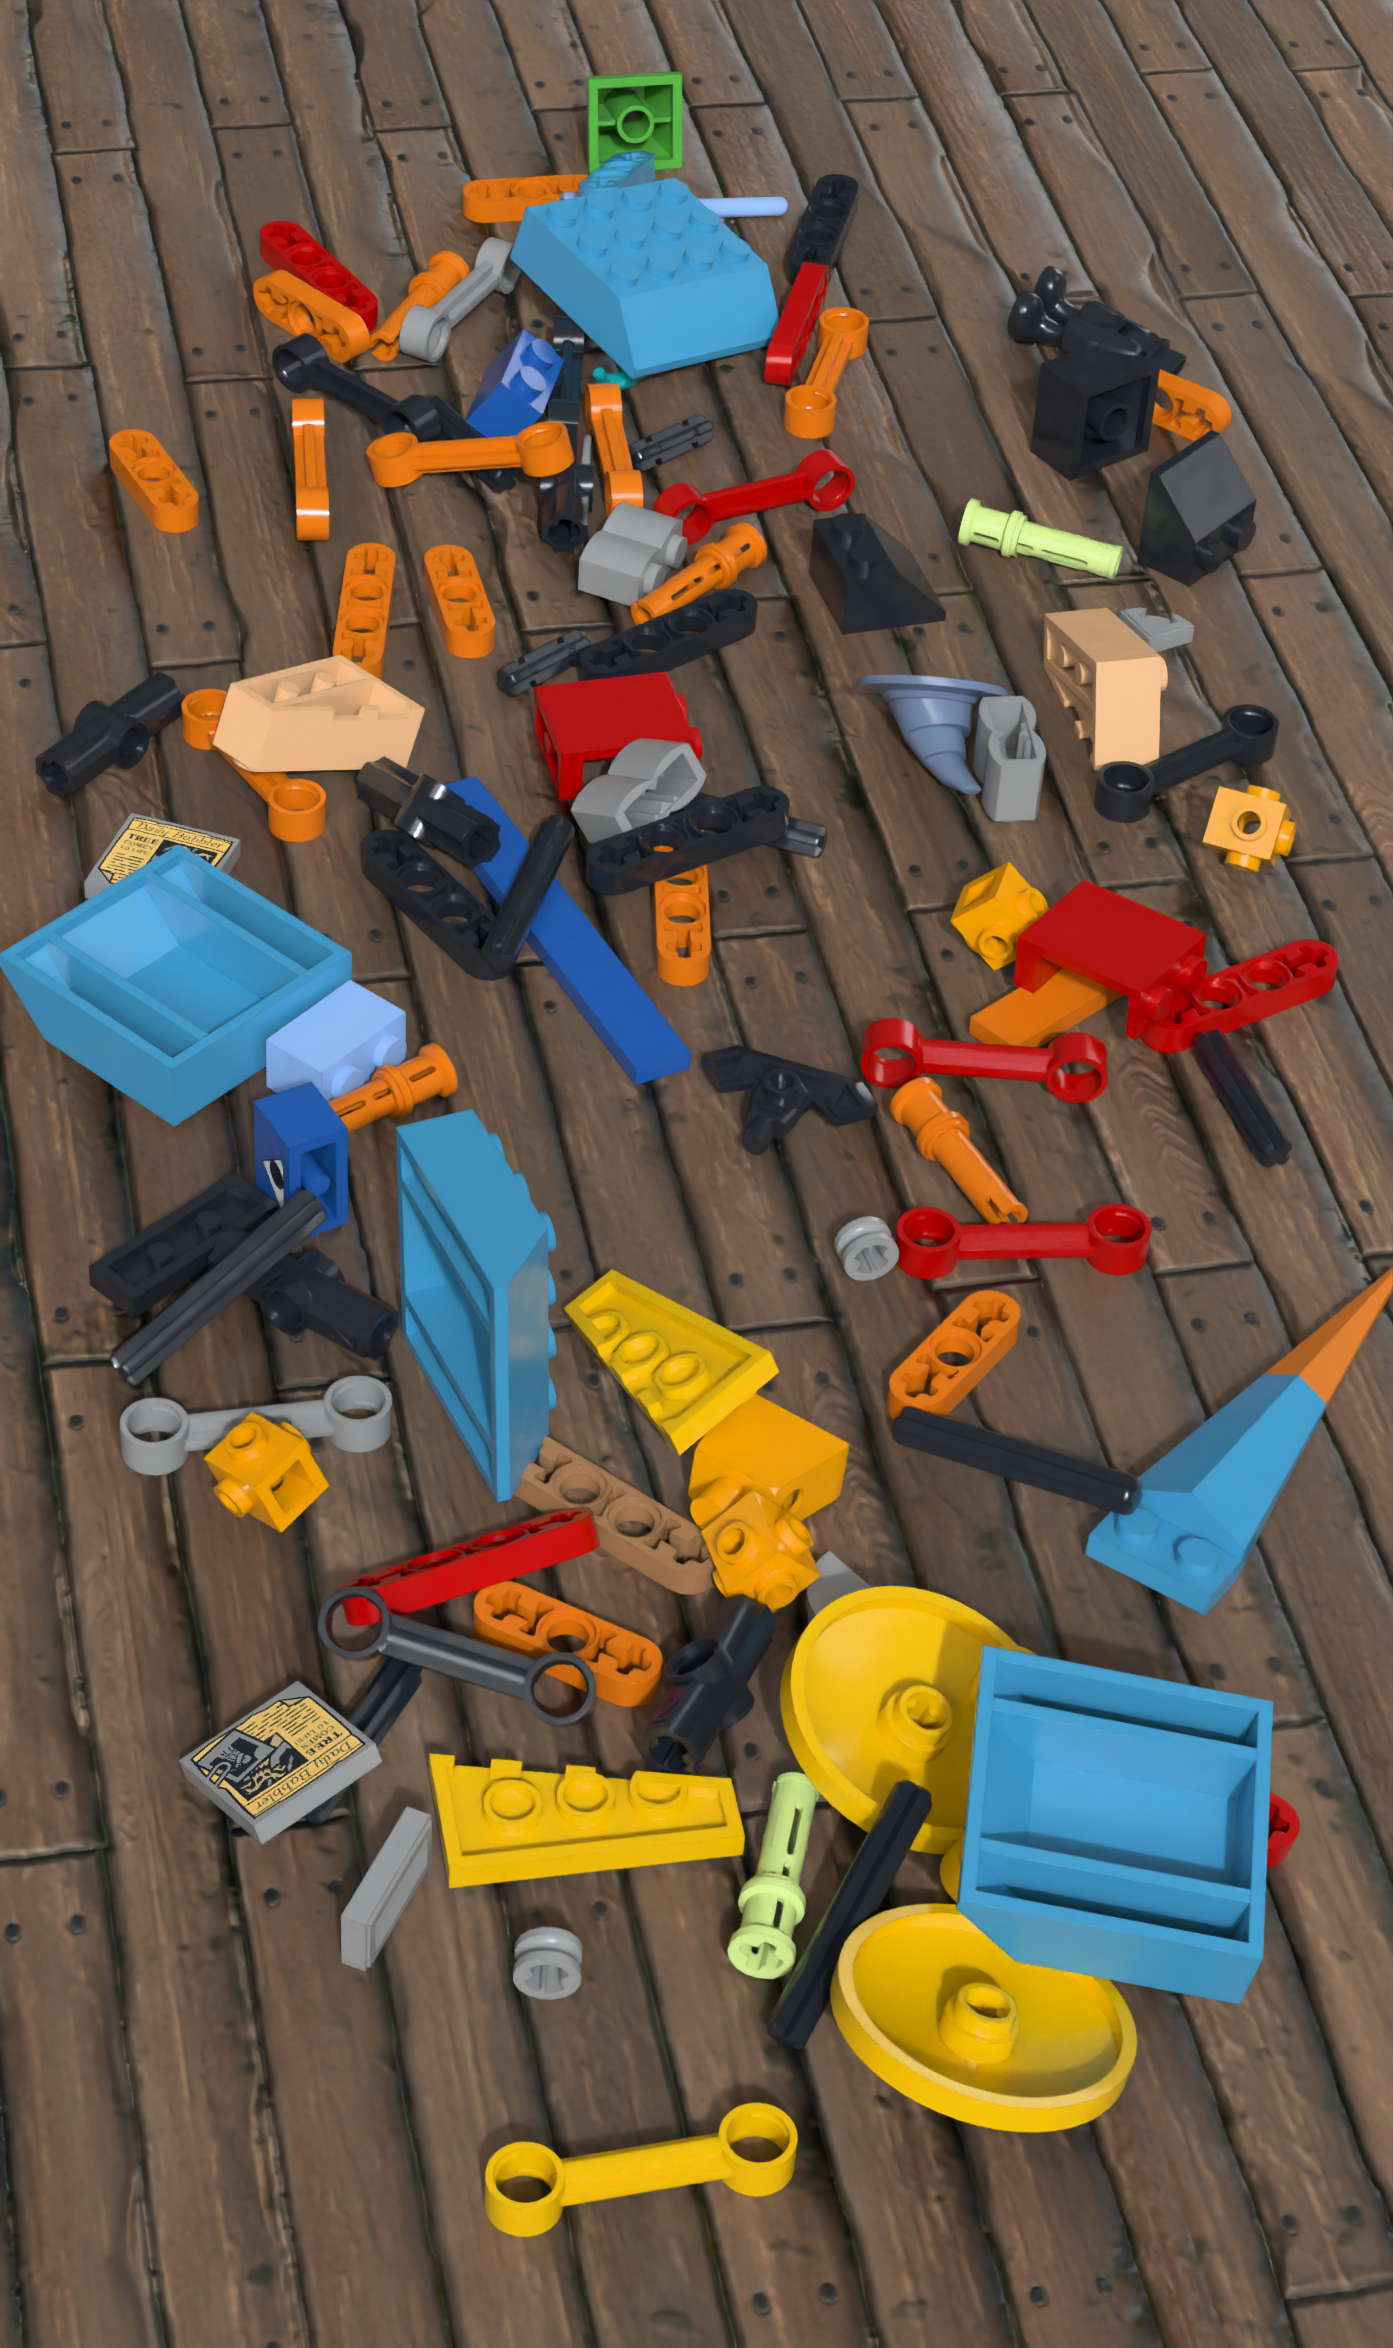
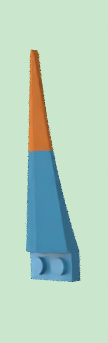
(1222, 1481)

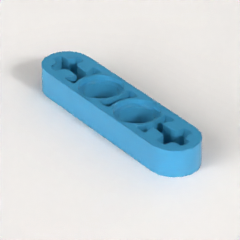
(619, 172)

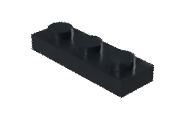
(177, 1245)

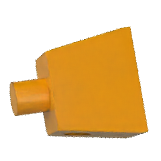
(769, 1453)

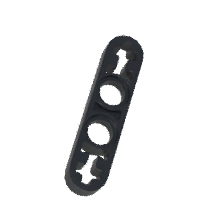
(824, 224)
(718, 618)
(628, 863)
(427, 908)

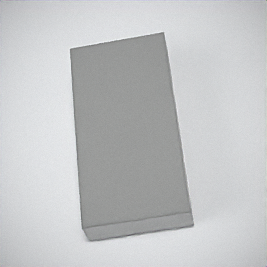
(386, 1889)

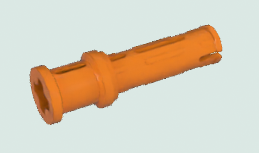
(426, 289)
(730, 561)
(398, 1088)
(945, 1139)

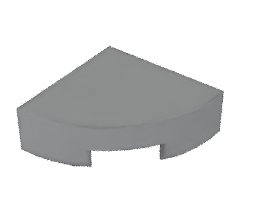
(1158, 631)
(833, 1583)

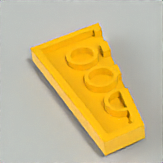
(668, 1357)
(541, 1824)

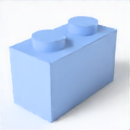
(337, 1043)

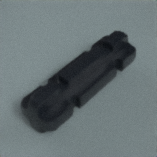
(670, 442)
(541, 663)

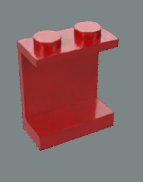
(601, 718)
(1117, 946)

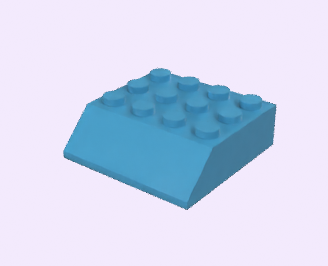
(649, 275)
(172, 981)
(477, 1291)
(1118, 1824)

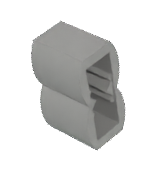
(631, 554)
(1009, 758)
(641, 787)

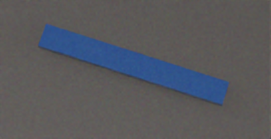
(581, 959)

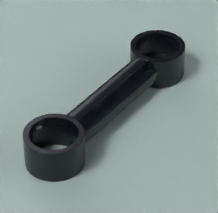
(305, 364)
(566, 393)
(1127, 787)
(456, 1656)

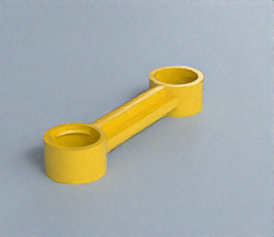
(640, 2169)

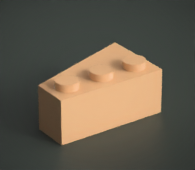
(1109, 681)
(316, 719)

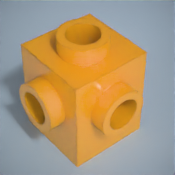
(1237, 811)
(996, 912)
(265, 1472)
(760, 1552)

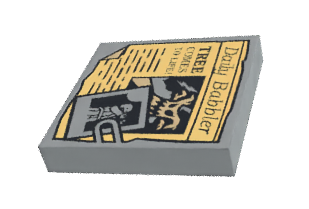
(147, 838)
(280, 1762)

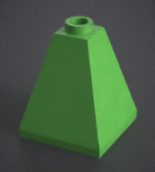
(635, 115)

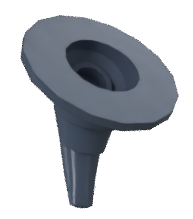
(934, 719)

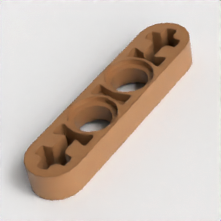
(618, 1504)

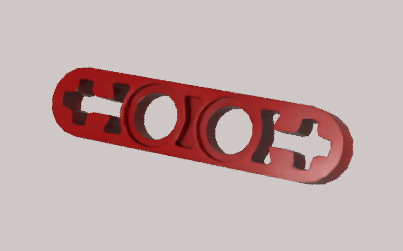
(293, 249)
(796, 324)
(1297, 971)
(474, 1564)

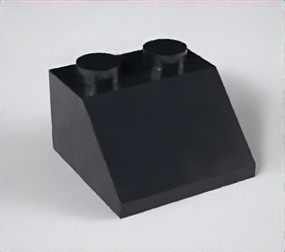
(1093, 410)
(1196, 512)
(869, 576)

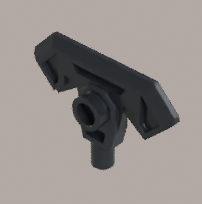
(784, 1093)

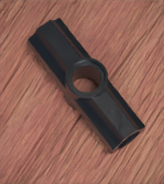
(568, 496)
(110, 735)
(429, 811)
(314, 1295)
(708, 1686)

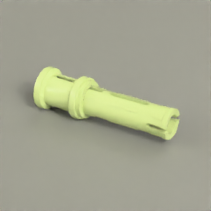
(1016, 535)
(773, 1898)

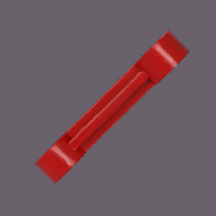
(760, 494)
(984, 1060)
(1023, 1241)

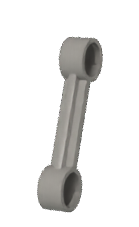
(428, 330)
(208, 1429)

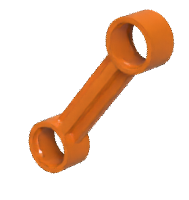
(812, 406)
(604, 422)
(538, 449)
(310, 469)
(200, 721)

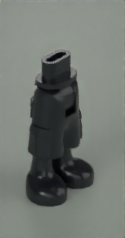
(1053, 321)

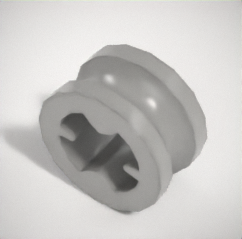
(862, 1234)
(547, 1963)

